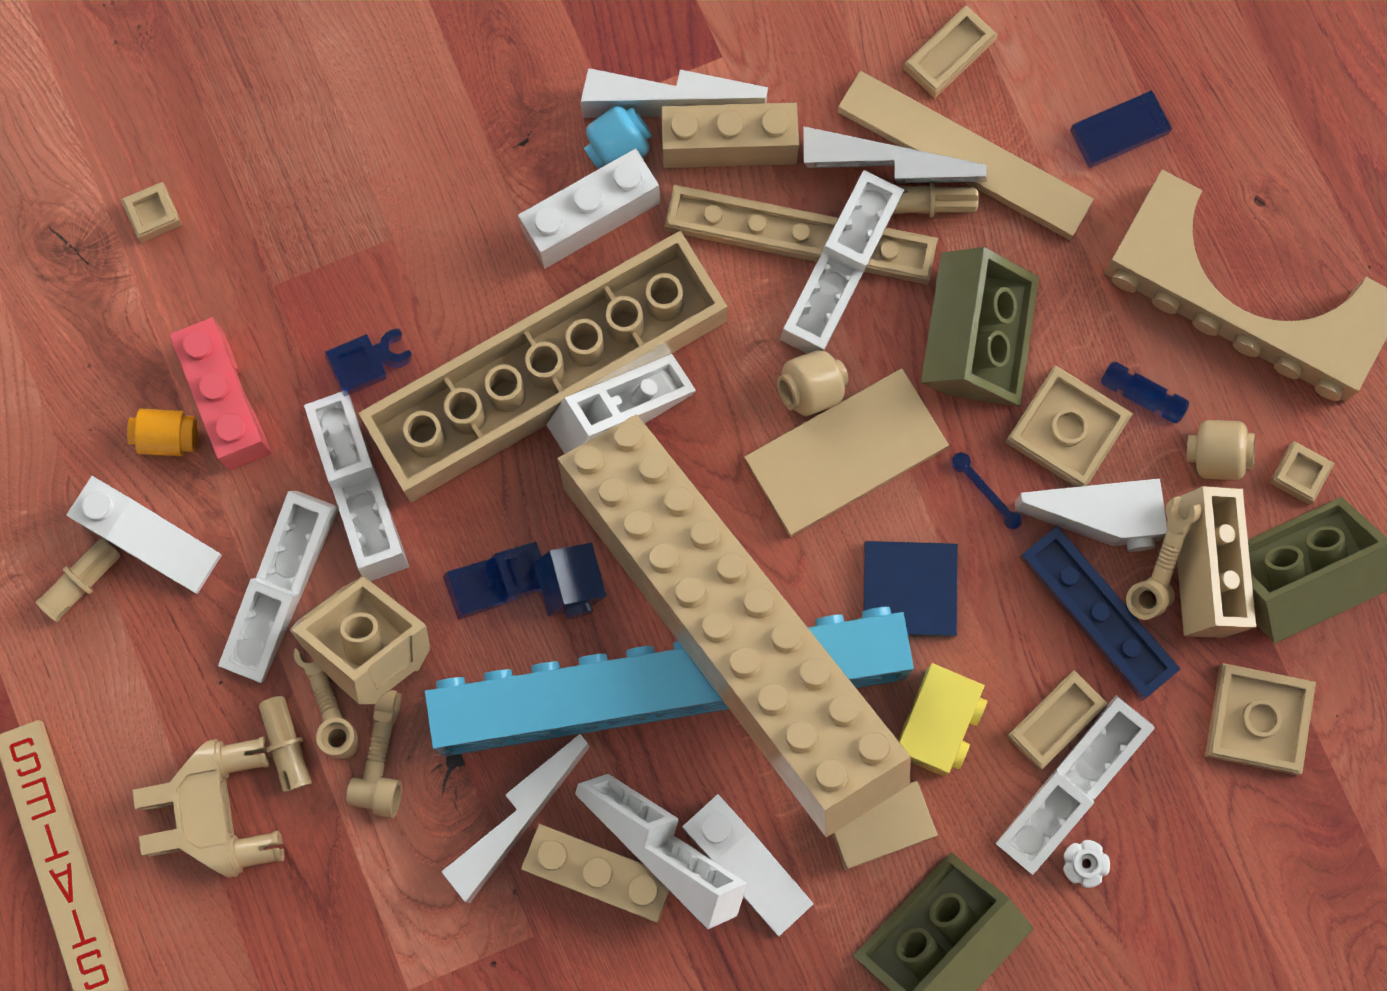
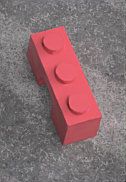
(219, 394)

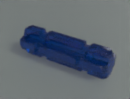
(1145, 392)

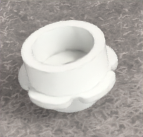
(1073, 866)

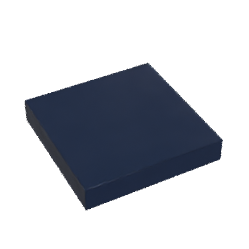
(914, 581)

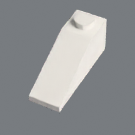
(597, 409)
(1108, 513)
(143, 534)
(736, 848)

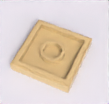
(1069, 428)
(1260, 719)

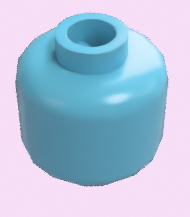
(615, 135)

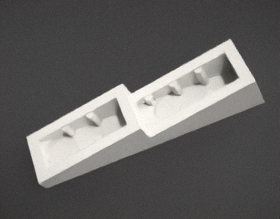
(647, 97)
(833, 150)
(841, 263)
(356, 487)
(278, 585)
(1075, 784)
(529, 797)
(648, 833)

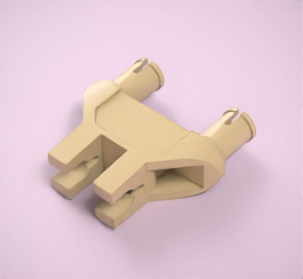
(204, 810)

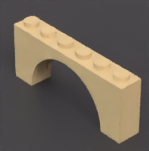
(1162, 263)

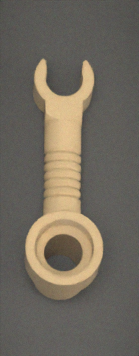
(1140, 596)
(333, 725)
(374, 791)

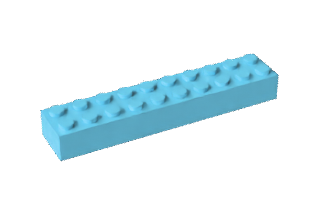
(633, 689)

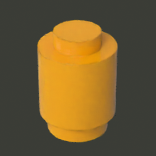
(162, 432)

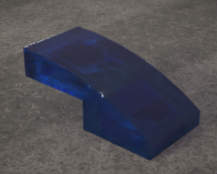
(494, 581)

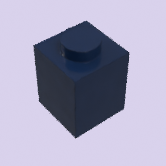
(570, 580)

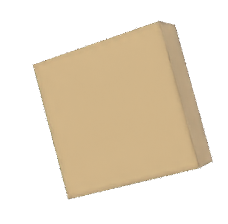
(151, 212)
(1301, 473)

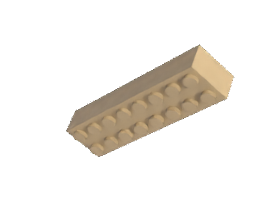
(525, 372)

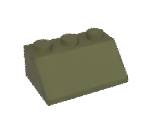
(980, 327)
(1315, 568)
(945, 933)

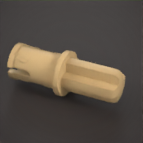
(937, 199)
(78, 579)
(284, 744)

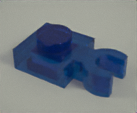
(361, 363)

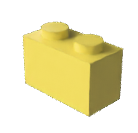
(940, 720)

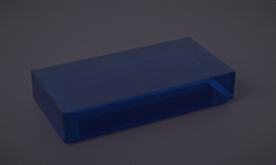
(1120, 129)

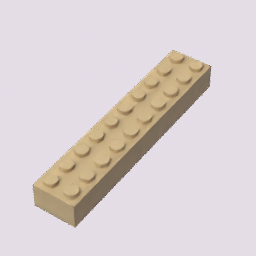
(736, 626)

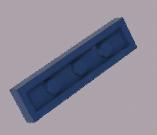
(1099, 613)

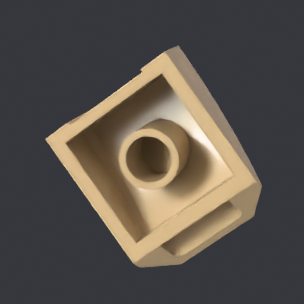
(363, 640)

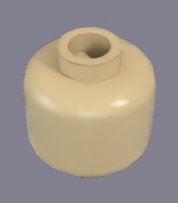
(812, 383)
(1222, 450)

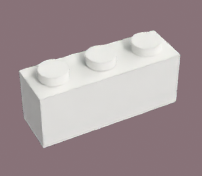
(590, 208)

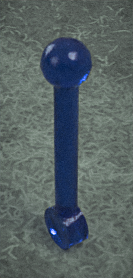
(961, 463)

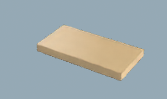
(846, 452)

